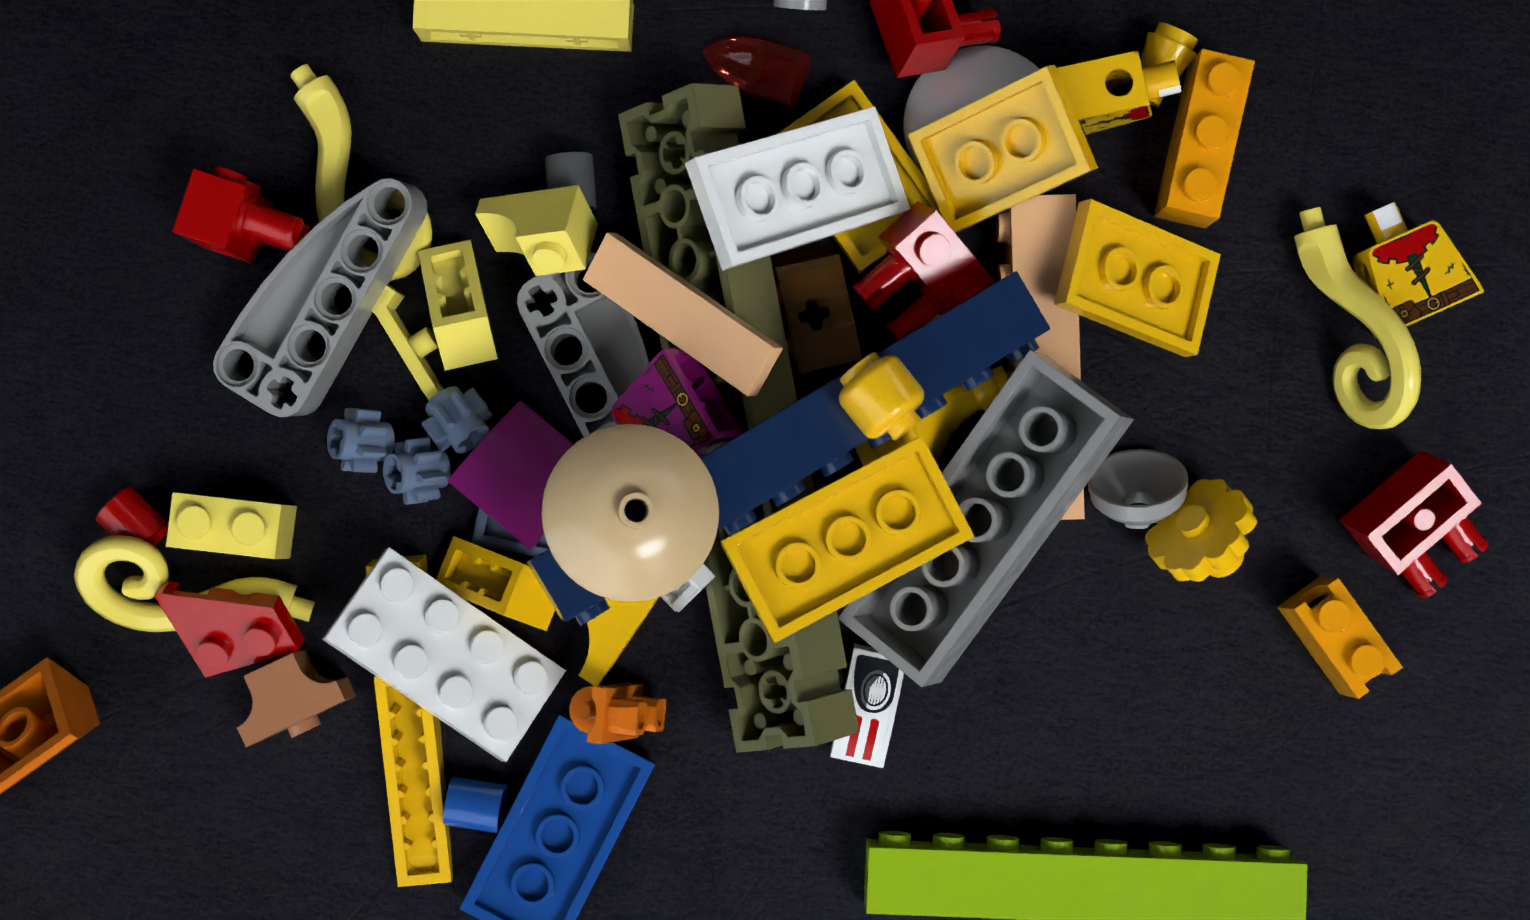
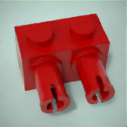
(927, 33)
(232, 218)
(933, 256)
(1411, 514)

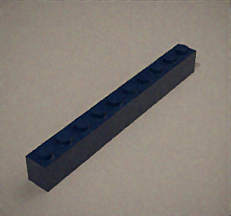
(818, 431)

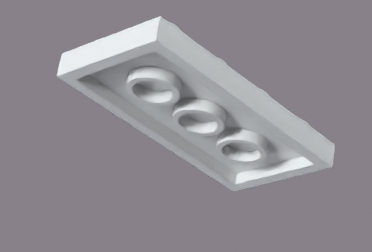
(797, 187)
(444, 654)

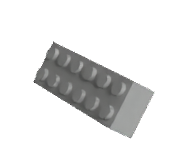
(1013, 488)

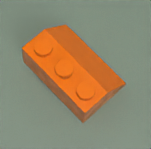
(41, 718)

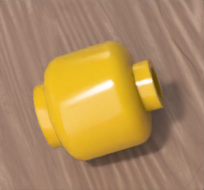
(881, 396)

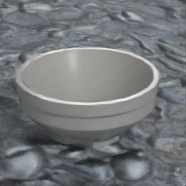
(1138, 478)

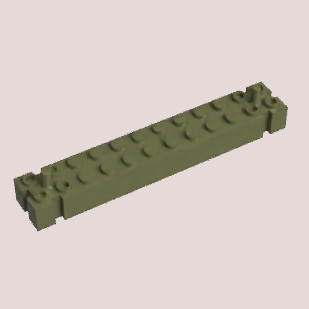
(791, 687)

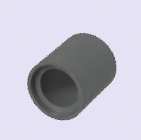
(572, 169)

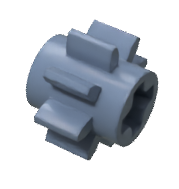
(457, 419)
(360, 440)
(416, 470)

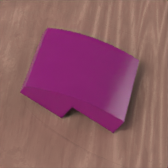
(511, 472)

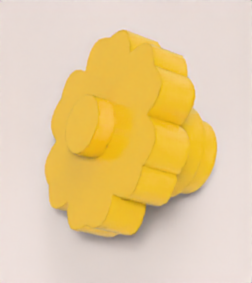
(1203, 533)

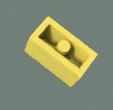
(231, 526)

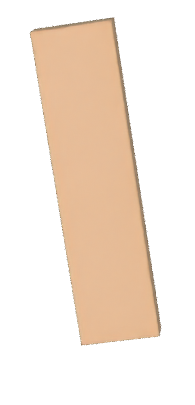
(682, 314)

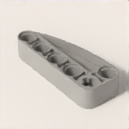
(301, 301)
(609, 335)

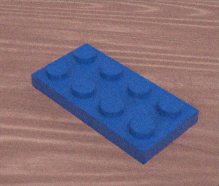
(559, 829)

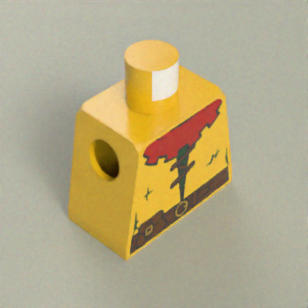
(1092, 82)
(1415, 268)

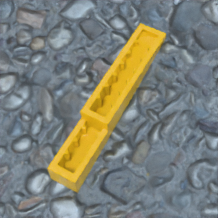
(414, 782)

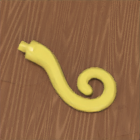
(331, 123)
(1329, 270)
(150, 617)

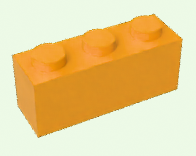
(1204, 139)

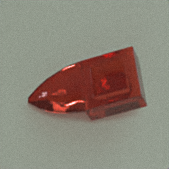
(760, 68)

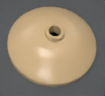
(588, 521)

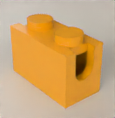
(1339, 636)

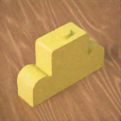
(527, 23)

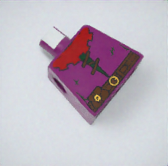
(680, 399)

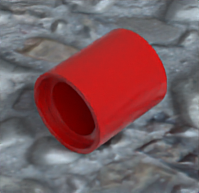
(132, 516)

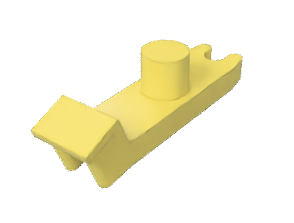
(411, 348)

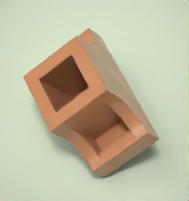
(290, 697)

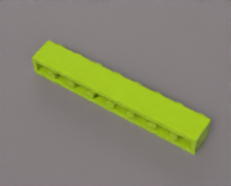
(1079, 882)

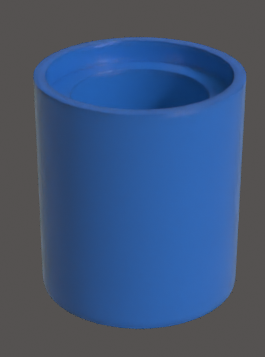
(475, 804)

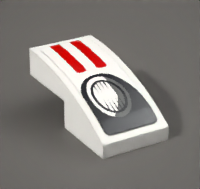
(875, 695)

